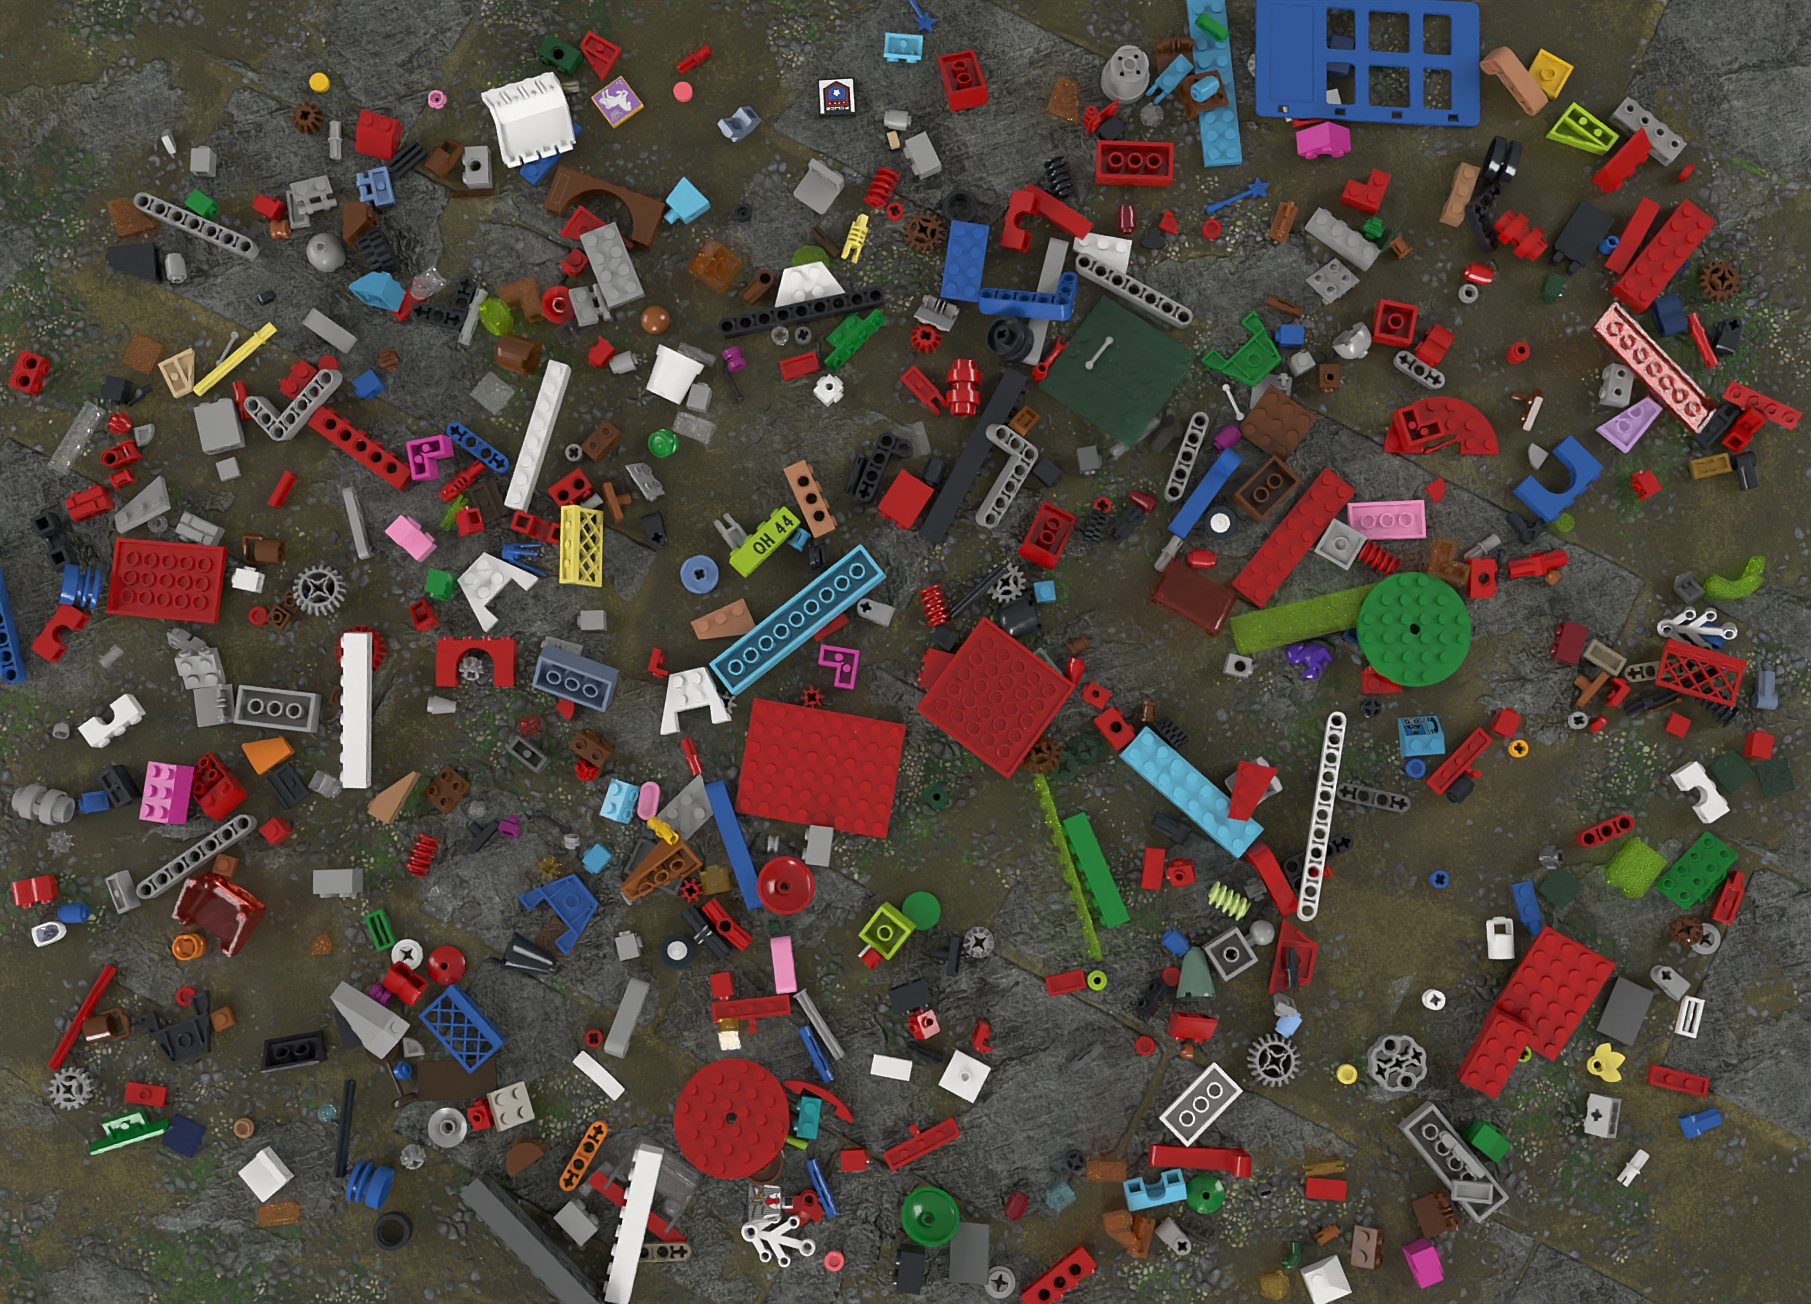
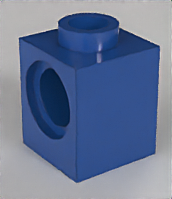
(368, 385)

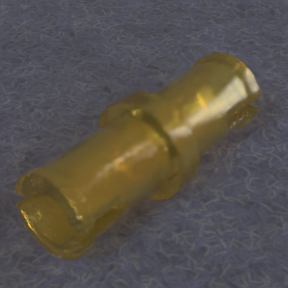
(1324, 1168)

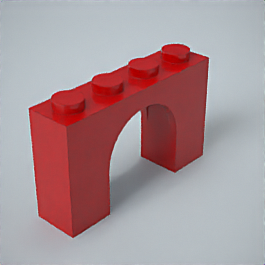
(451, 652)

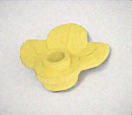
(1607, 1061)

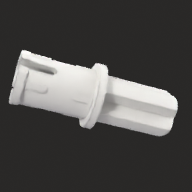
(1633, 1167)

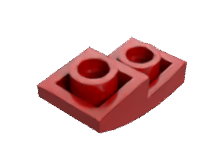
(1152, 868)

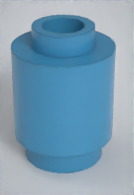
(1204, 88)

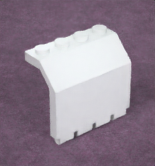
(531, 119)

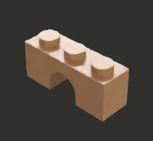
(1463, 186)

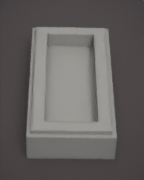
(295, 219)
(1472, 1191)

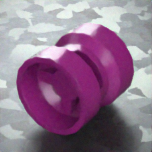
(734, 358)
(379, 995)

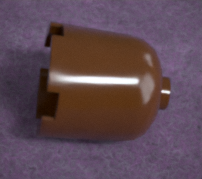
(518, 354)

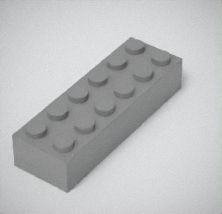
(1423, 1131)

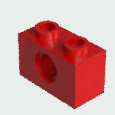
(1482, 588)
(1104, 722)

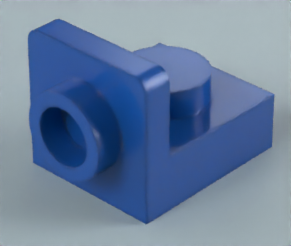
(93, 802)

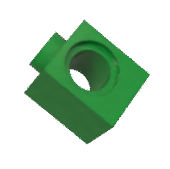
(202, 205)

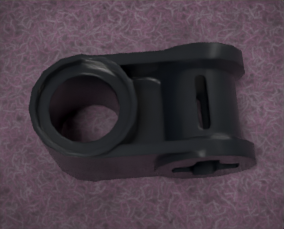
(1727, 339)
(655, 527)

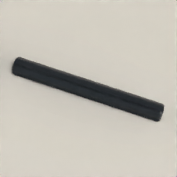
(344, 1128)

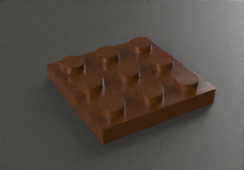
(1277, 423)

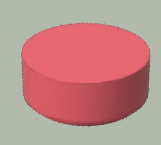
(683, 91)
(834, 1260)

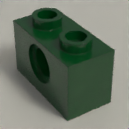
(552, 48)

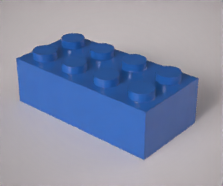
(964, 261)

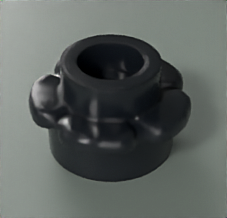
(738, 213)

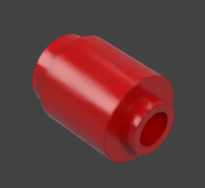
(1478, 273)
(1517, 353)
(1201, 559)

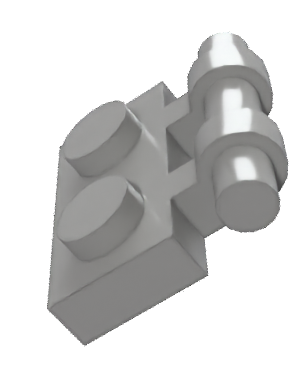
(313, 189)
(583, 305)

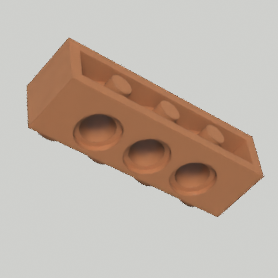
(818, 528)

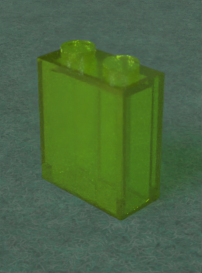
(1634, 868)

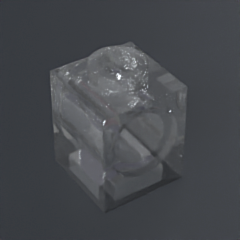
(326, 784)

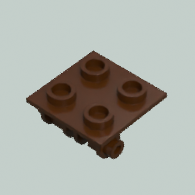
(1169, 49)
(447, 790)
(1436, 1213)

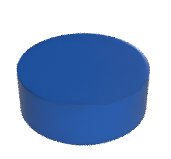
(1415, 768)

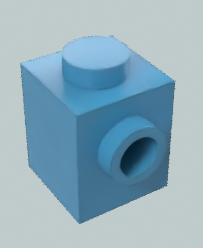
(596, 858)

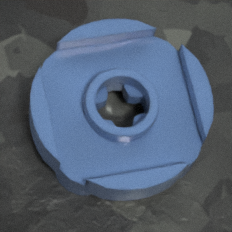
(695, 564)

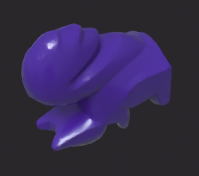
(1312, 655)

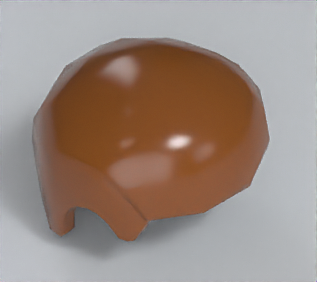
(655, 319)

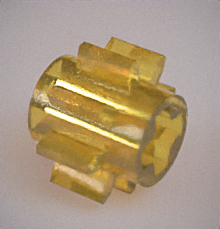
(544, 864)

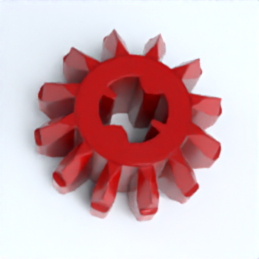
(927, 331)

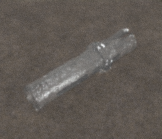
(1120, 448)

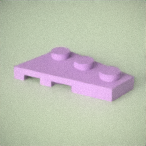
(1630, 424)

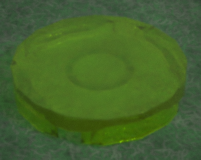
(810, 254)
(496, 317)

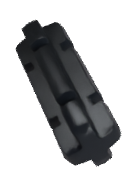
(925, 1052)

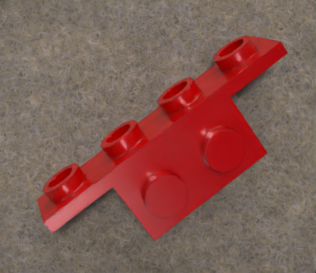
(1767, 406)

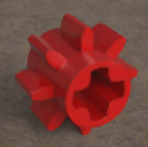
(119, 423)
(806, 698)
(586, 770)
(687, 893)

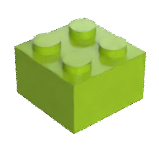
(887, 930)

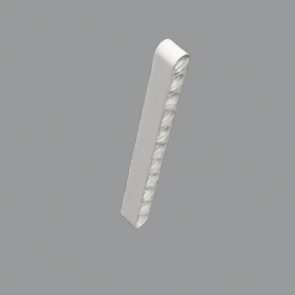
(1326, 807)

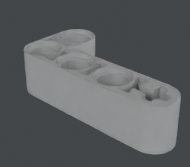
(626, 1018)

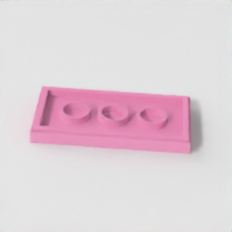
(1388, 519)

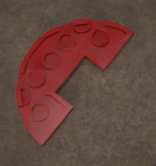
(1457, 419)

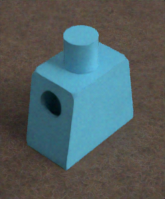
(685, 203)

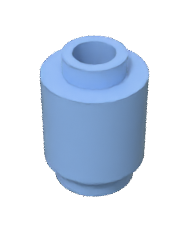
(1287, 1025)

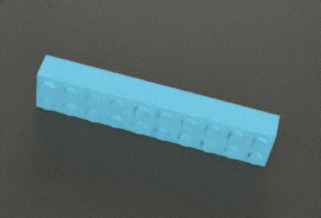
(797, 620)

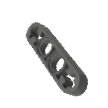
(1372, 797)

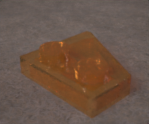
(1063, 101)
(128, 218)

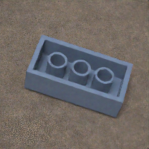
(575, 678)

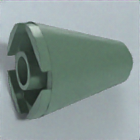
(1195, 977)

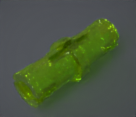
(450, 516)

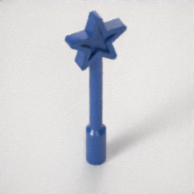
(924, 20)
(1255, 189)

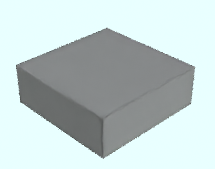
(228, 469)

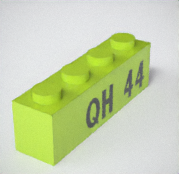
(764, 542)

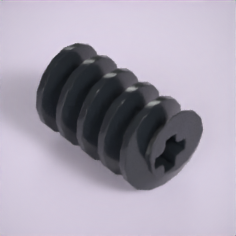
(1058, 178)
(1724, 712)

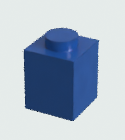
(1289, 336)

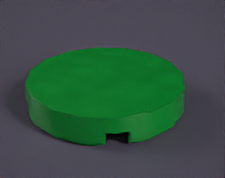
(921, 910)

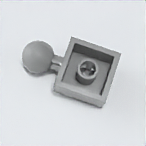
(1242, 957)

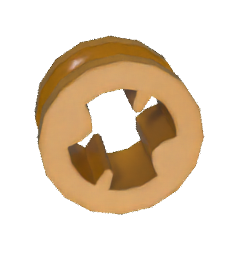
(1514, 753)

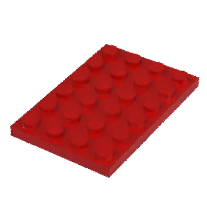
(166, 580)
(1553, 989)

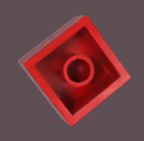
(1393, 323)

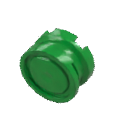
(663, 443)

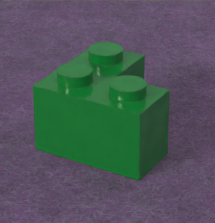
(1485, 1139)

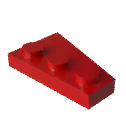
(1248, 789)

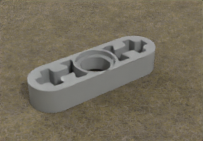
(1428, 382)

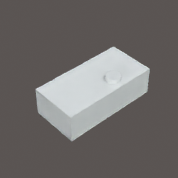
(1200, 1104)

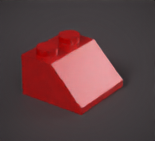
(377, 135)

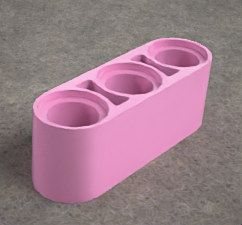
(783, 964)

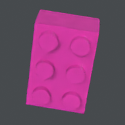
(166, 793)

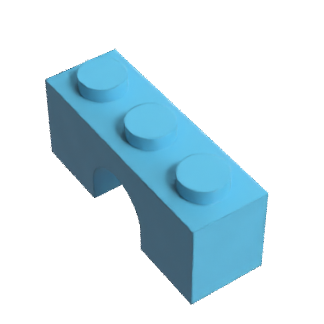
(1167, 1190)

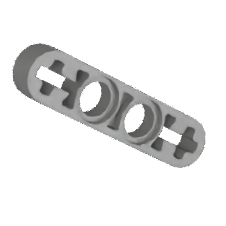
(357, 523)

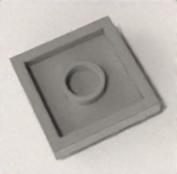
(1340, 544)

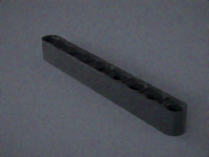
(792, 309)

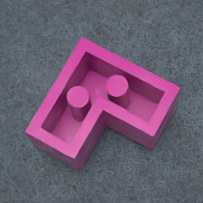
(1323, 139)
(424, 454)
(844, 660)
(1424, 1262)

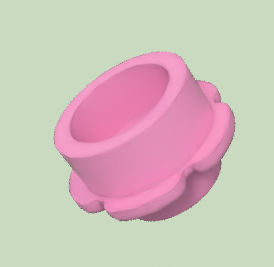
(432, 99)

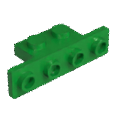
(851, 336)
(127, 1129)

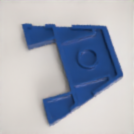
(570, 901)

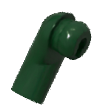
(1295, 1256)

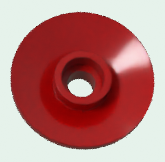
(565, 309)
(454, 960)

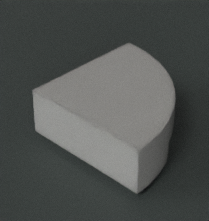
(168, 141)
(144, 434)
(1536, 455)
(412, 1047)

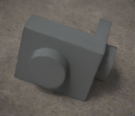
(1688, 588)

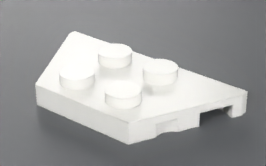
(806, 283)

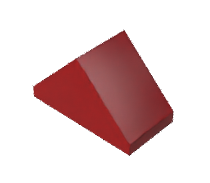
(423, 616)

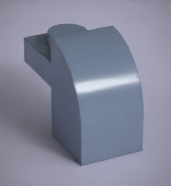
(739, 124)

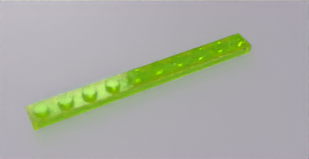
(1070, 874)

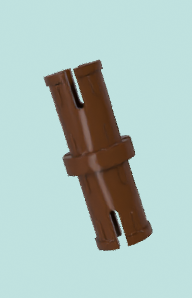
(1284, 306)

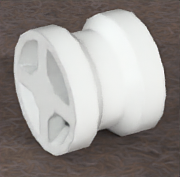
(1428, 999)

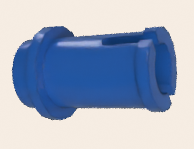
(1607, 245)

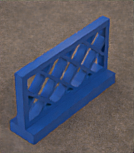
(478, 1020)

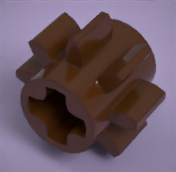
(388, 360)

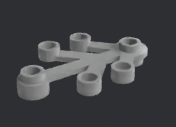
(1693, 629)

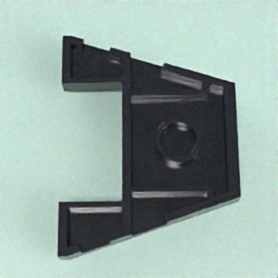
(184, 1039)

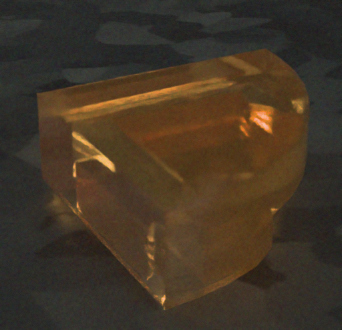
(321, 945)

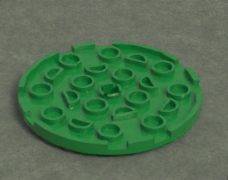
(1386, 633)

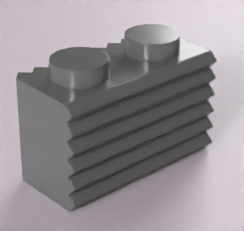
(528, 754)

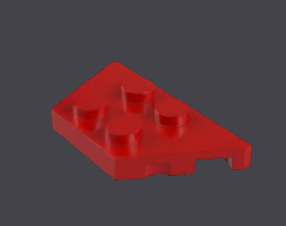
(1306, 951)

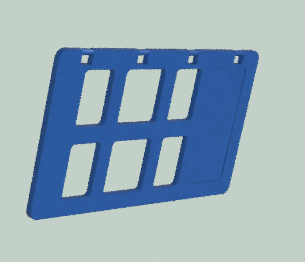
(1295, 56)

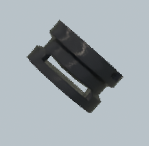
(815, 556)

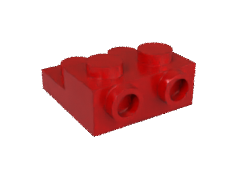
(300, 377)

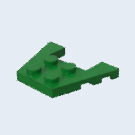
(1253, 360)

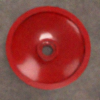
(797, 880)

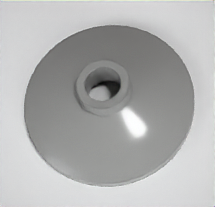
(440, 1134)

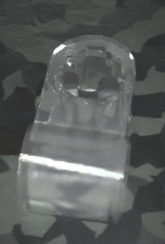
(429, 281)

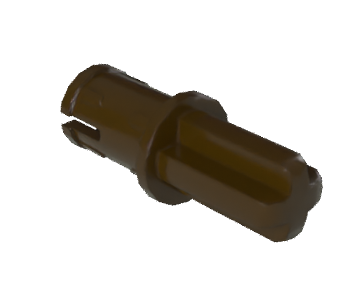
(825, 241)

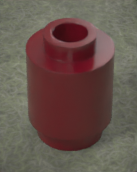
(1126, 219)
(1016, 1205)

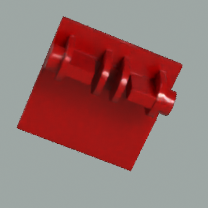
(1093, 119)

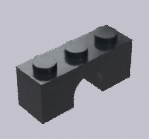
(51, 531)

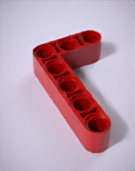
(1234, 1160)

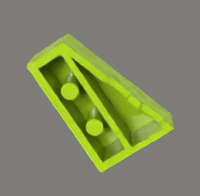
(1582, 131)

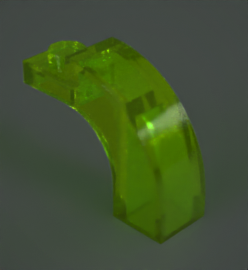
(1724, 590)

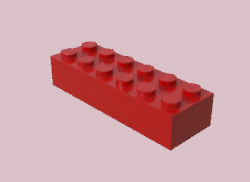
(1662, 256)

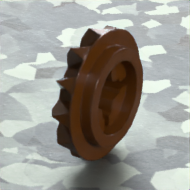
(1683, 938)

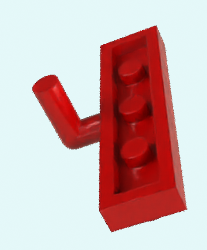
(1459, 761)
(751, 1009)
(921, 1143)

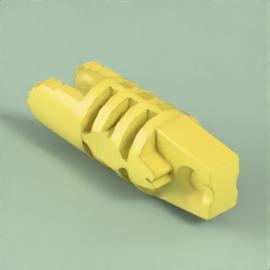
(856, 238)

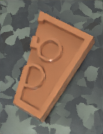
(725, 622)

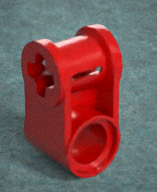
(125, 454)

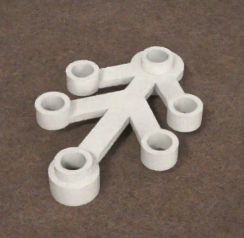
(775, 1239)

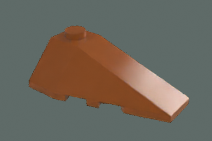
(661, 867)

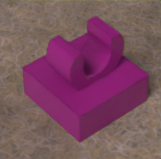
(510, 827)

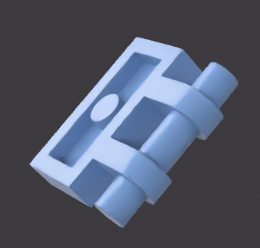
(381, 187)

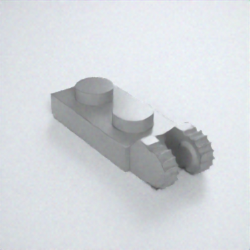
(734, 535)
(1460, 1153)

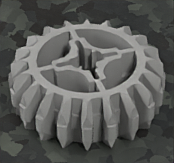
(308, 579)
(1281, 1055)

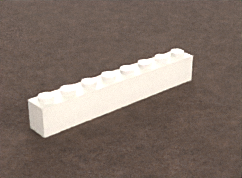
(538, 436)
(356, 709)
(634, 1224)

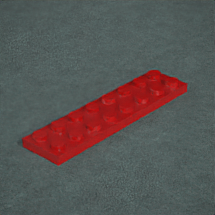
(1293, 538)

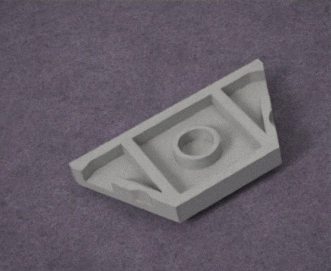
(688, 809)

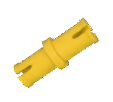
(662, 830)

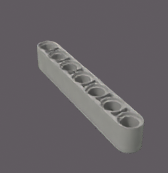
(189, 220)
(1128, 282)
(1048, 284)
(187, 858)

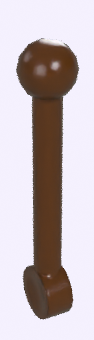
(1678, 699)

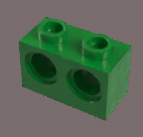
(440, 584)

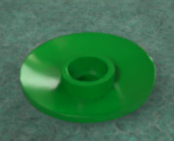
(1199, 1185)

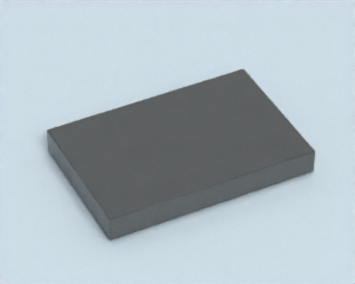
(640, 852)
(1624, 1011)
(970, 1253)

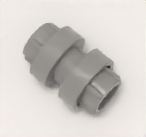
(37, 802)

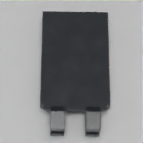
(1581, 236)

